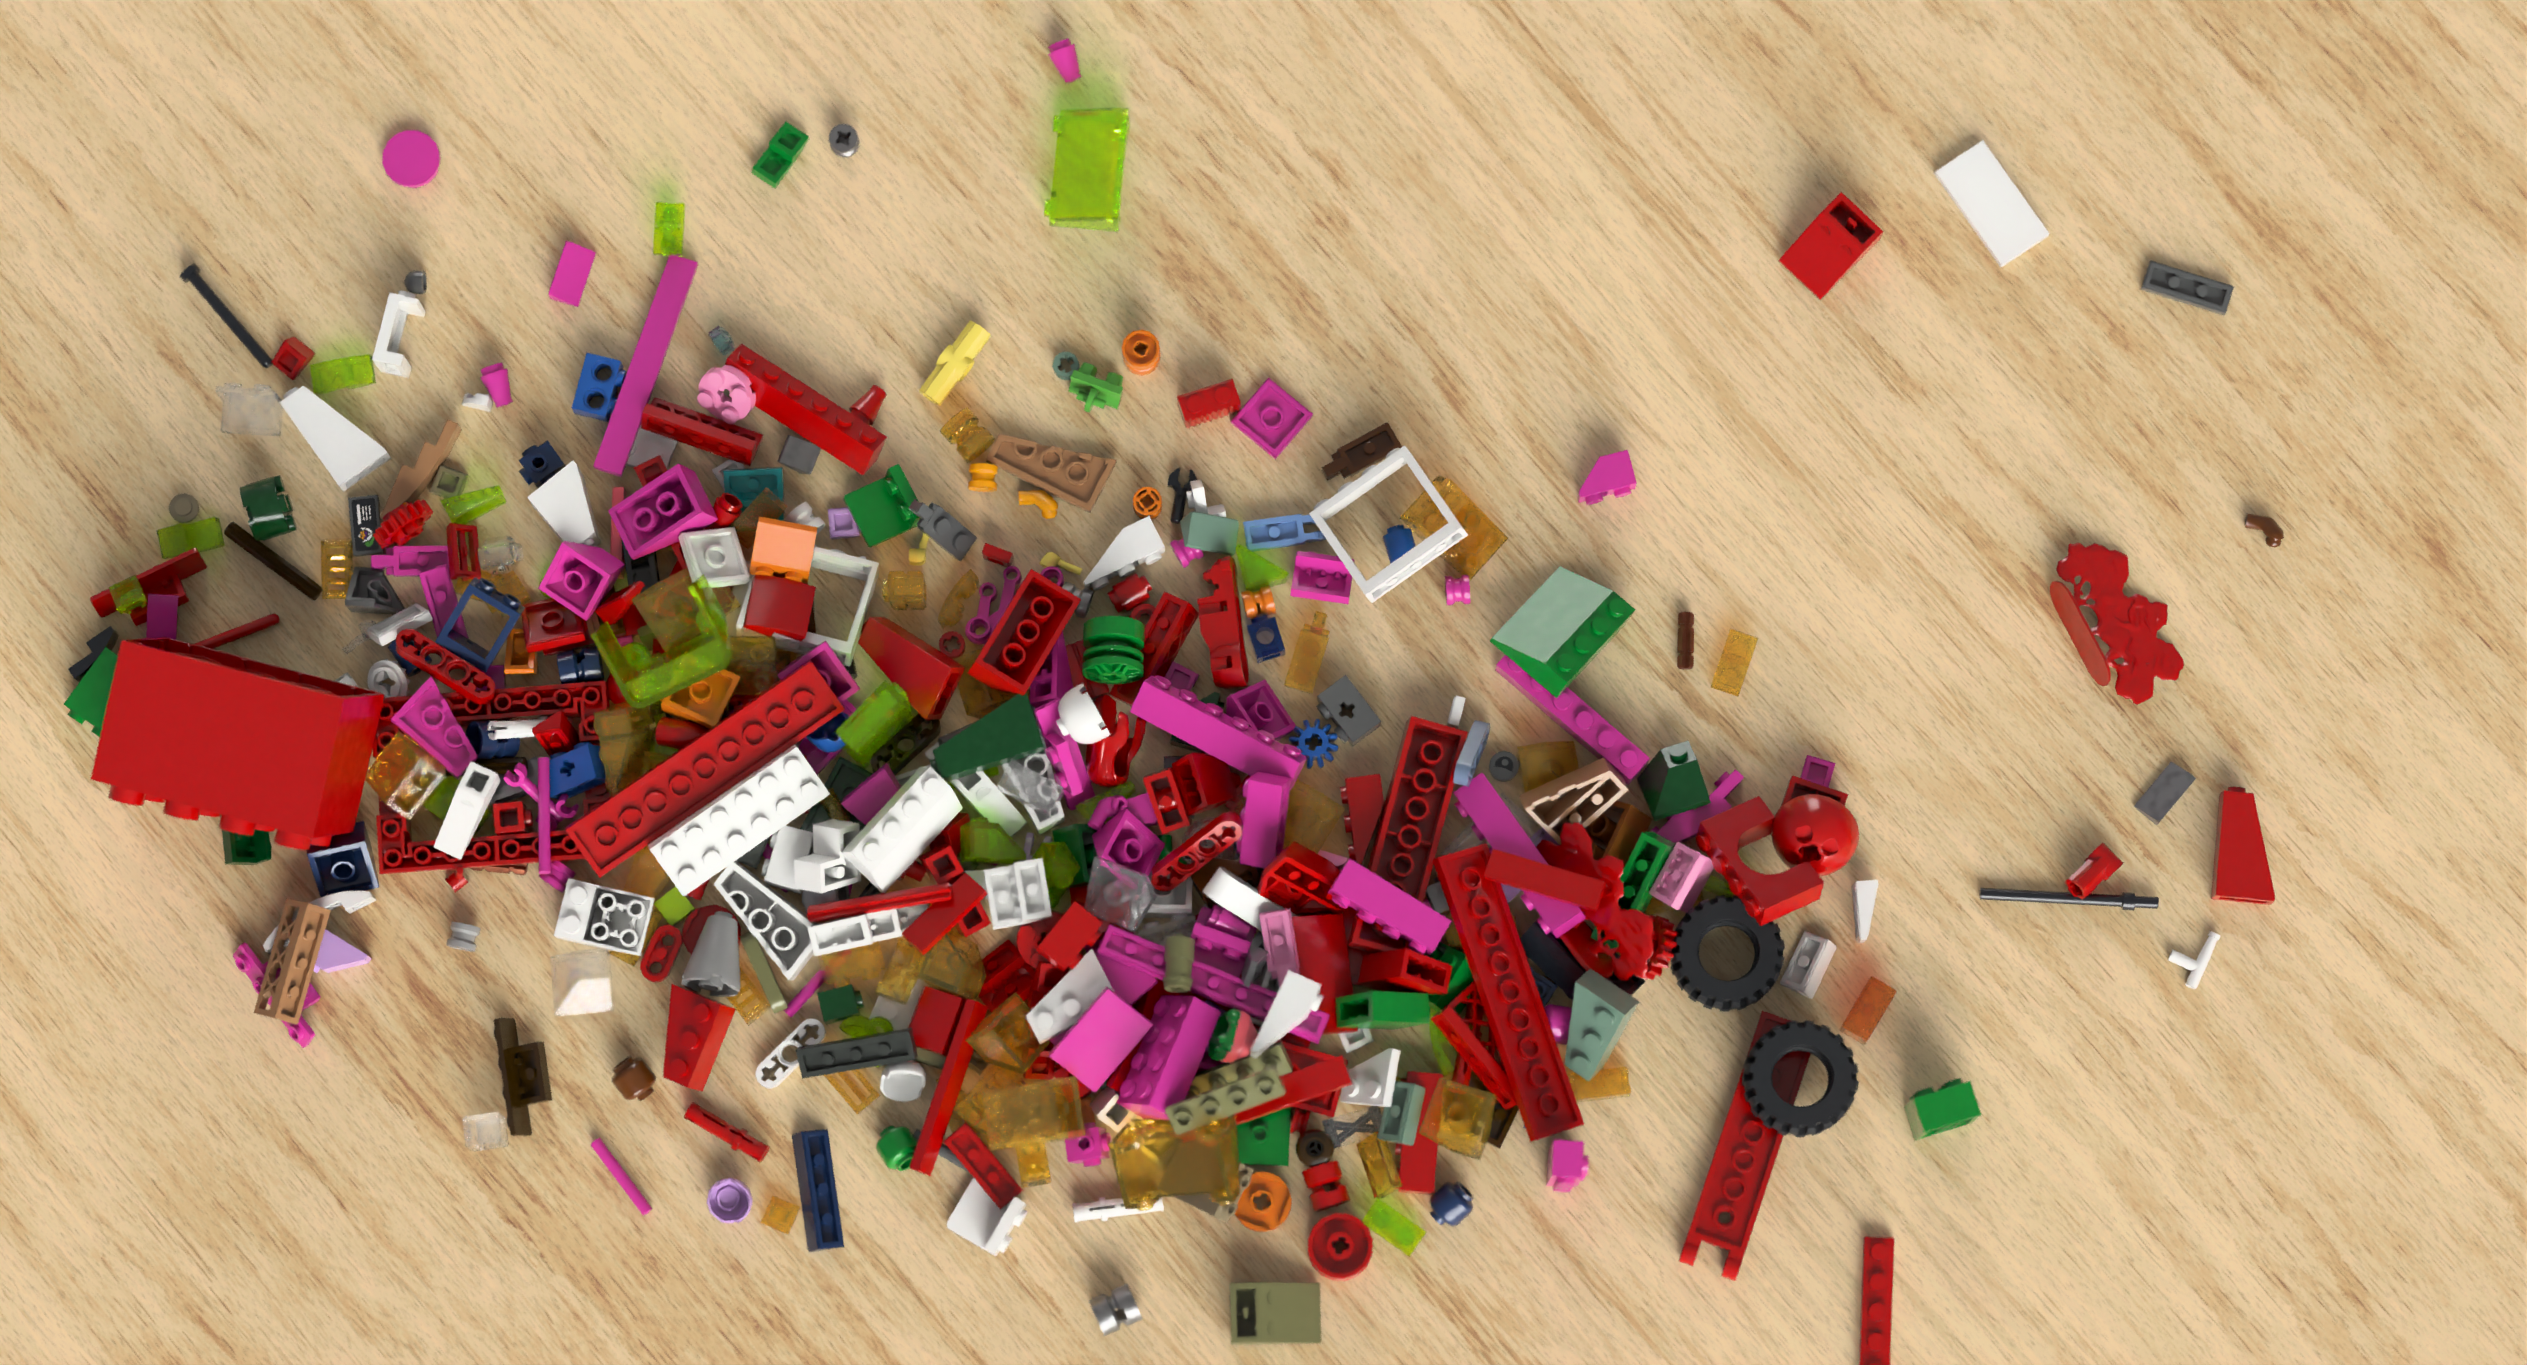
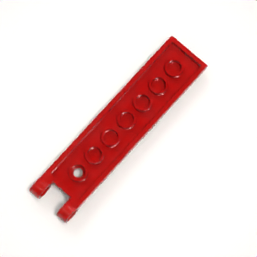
(1742, 1164)

